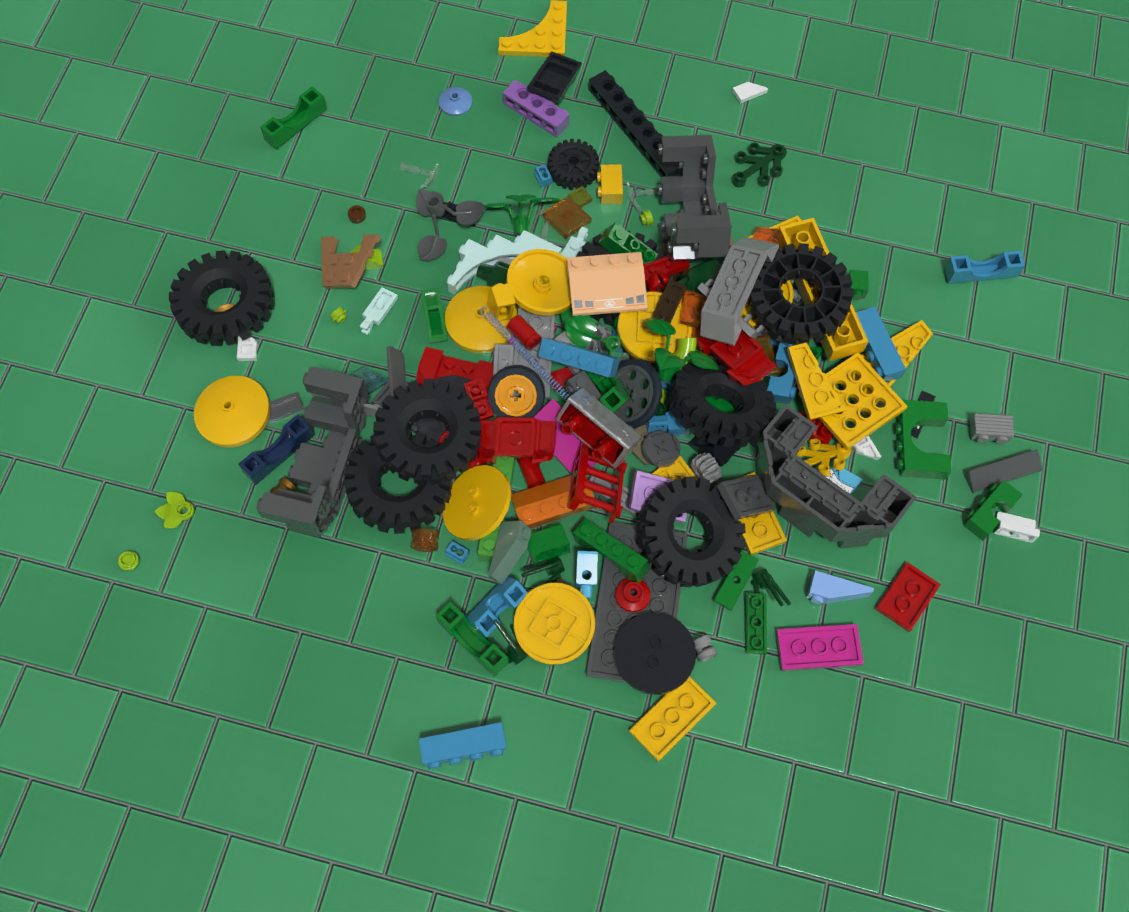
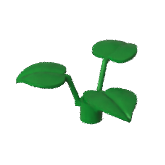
(520, 221)
(581, 330)
(669, 362)

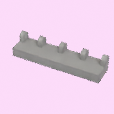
(743, 322)

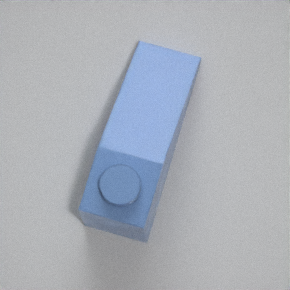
(831, 589)

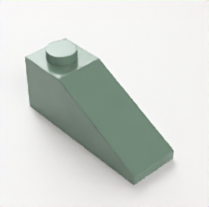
(510, 546)

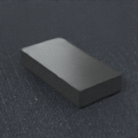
(285, 407)

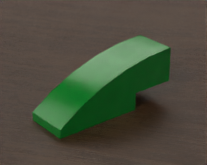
(434, 315)

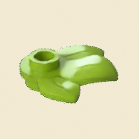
(173, 510)

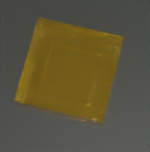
(581, 196)

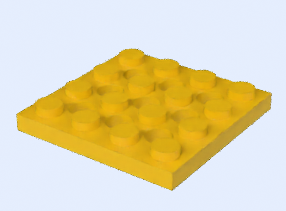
(866, 402)

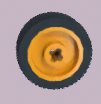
(518, 378)

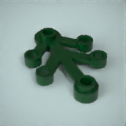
(760, 163)

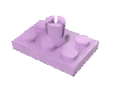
(645, 485)

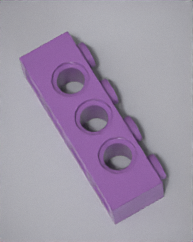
(536, 108)

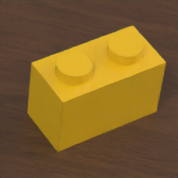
(610, 184)
(501, 302)

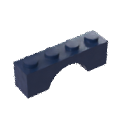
(260, 464)

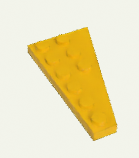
(908, 345)

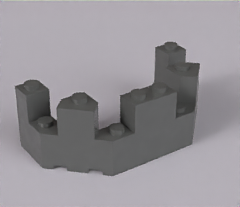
(700, 227)
(321, 467)
(816, 502)

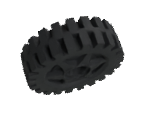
(577, 153)

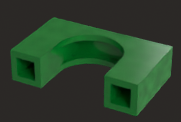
(911, 460)

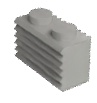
(991, 428)

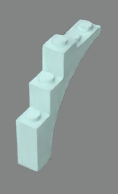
(473, 254)

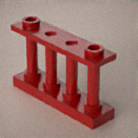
(580, 482)

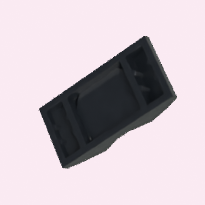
(555, 76)

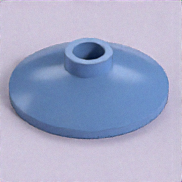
(455, 101)

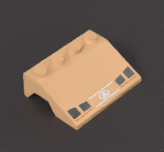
(607, 283)

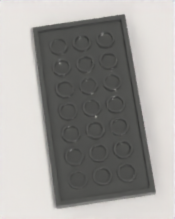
(611, 617)

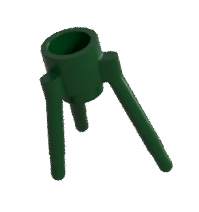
(552, 567)
(764, 581)
(516, 653)

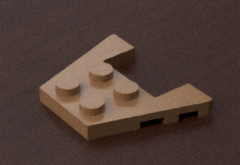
(344, 269)

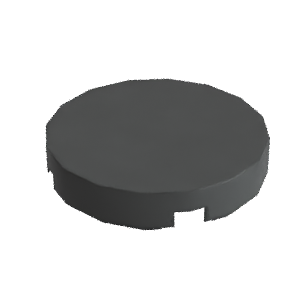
(661, 448)

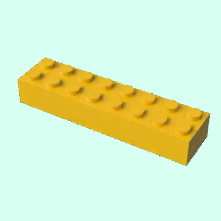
(850, 336)

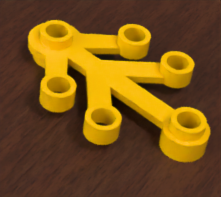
(824, 457)

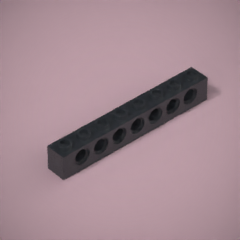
(631, 122)

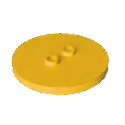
(641, 341)
(477, 503)
(554, 623)

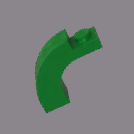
(612, 389)

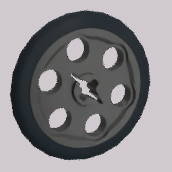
(653, 393)

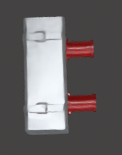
(598, 428)

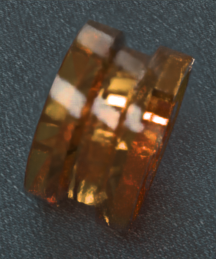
(424, 540)

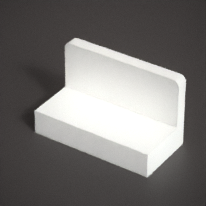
(1016, 527)

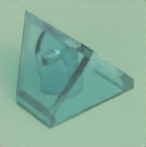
(372, 379)

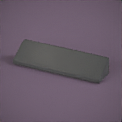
(396, 369)
(1004, 470)

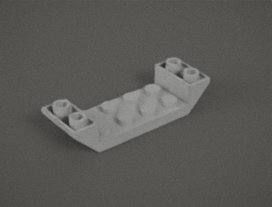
(733, 288)
(545, 328)

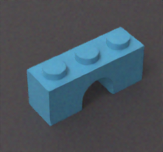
(784, 386)
(501, 597)

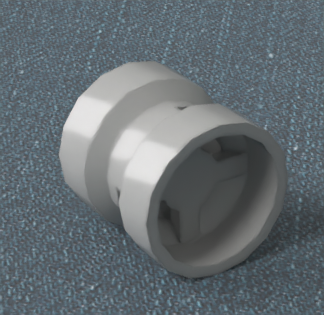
(704, 648)

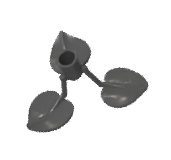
(431, 204)

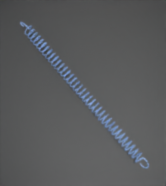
(524, 351)

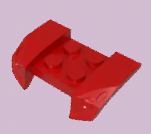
(745, 360)
(436, 365)
(517, 439)

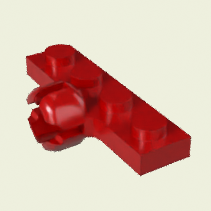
(658, 272)

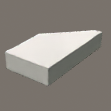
(748, 91)
(247, 349)
(867, 449)

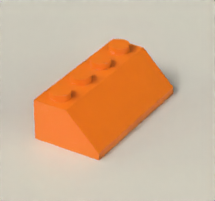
(547, 502)

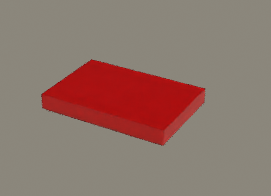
(907, 597)

